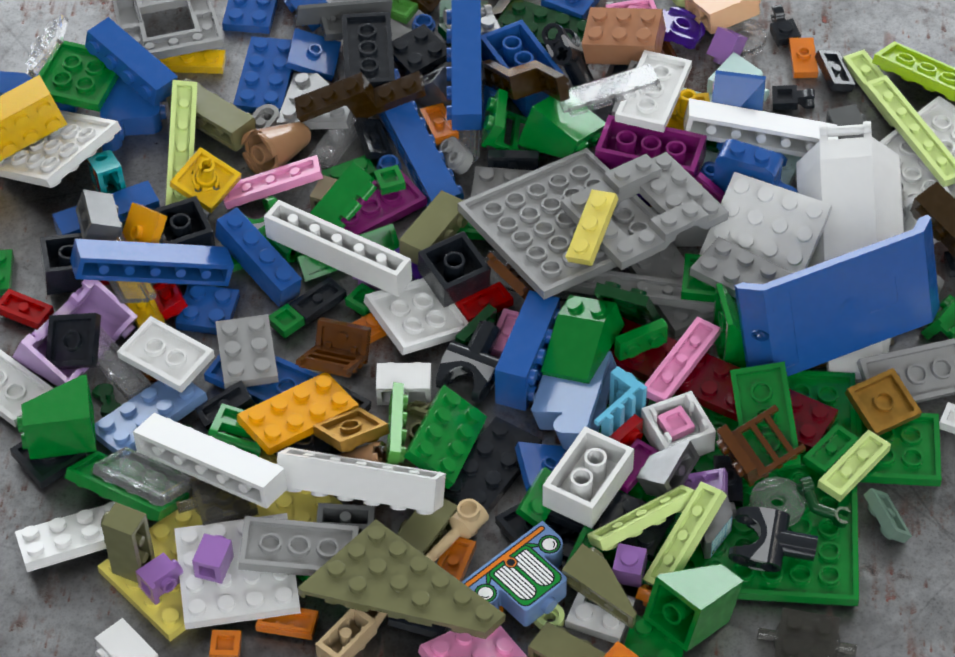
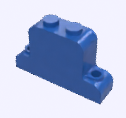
(132, 113)
(746, 160)

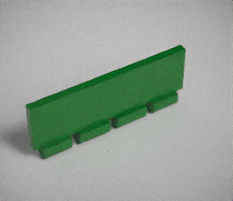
(343, 196)

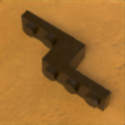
(526, 80)
(360, 96)

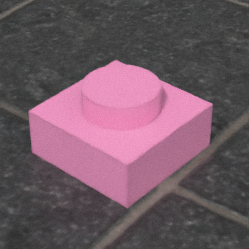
(676, 423)

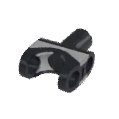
(568, 54)
(472, 361)
(773, 540)

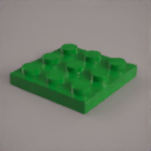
(77, 77)
(912, 455)

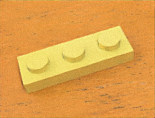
(591, 227)

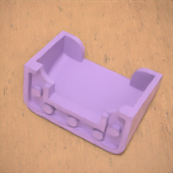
(92, 298)

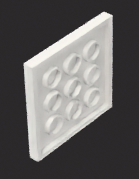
(61, 151)
(771, 222)
(243, 593)

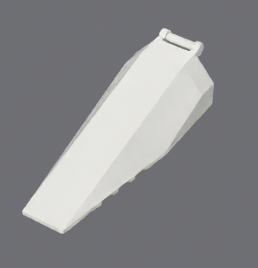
(866, 200)

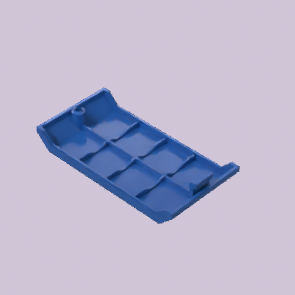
(841, 302)

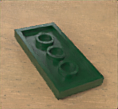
(537, 17)
(631, 304)

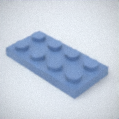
(117, 427)

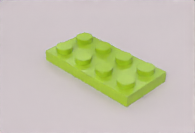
(917, 68)

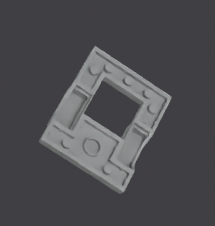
(203, 37)
(667, 189)

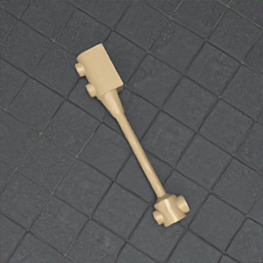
(359, 627)

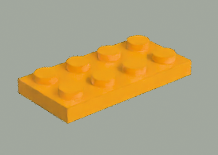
(293, 413)

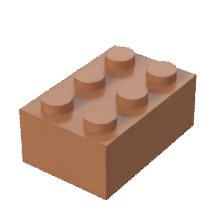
(622, 34)

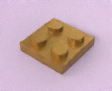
(883, 402)
(351, 429)

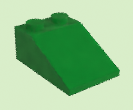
(581, 338)
(729, 343)

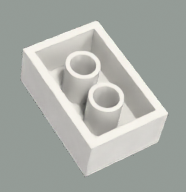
(588, 477)

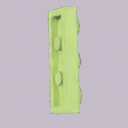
(854, 465)

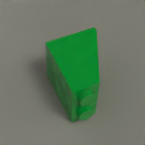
(557, 132)
(59, 421)
(692, 603)

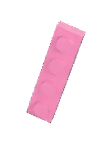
(274, 181)
(681, 360)

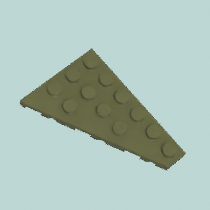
(395, 578)

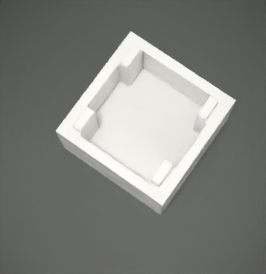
(703, 436)

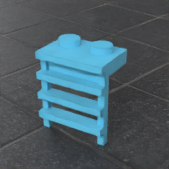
(625, 399)

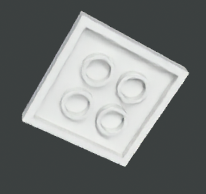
(415, 317)

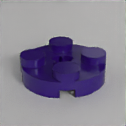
(682, 27)

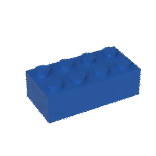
(513, 47)
(525, 352)

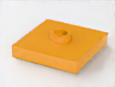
(143, 224)

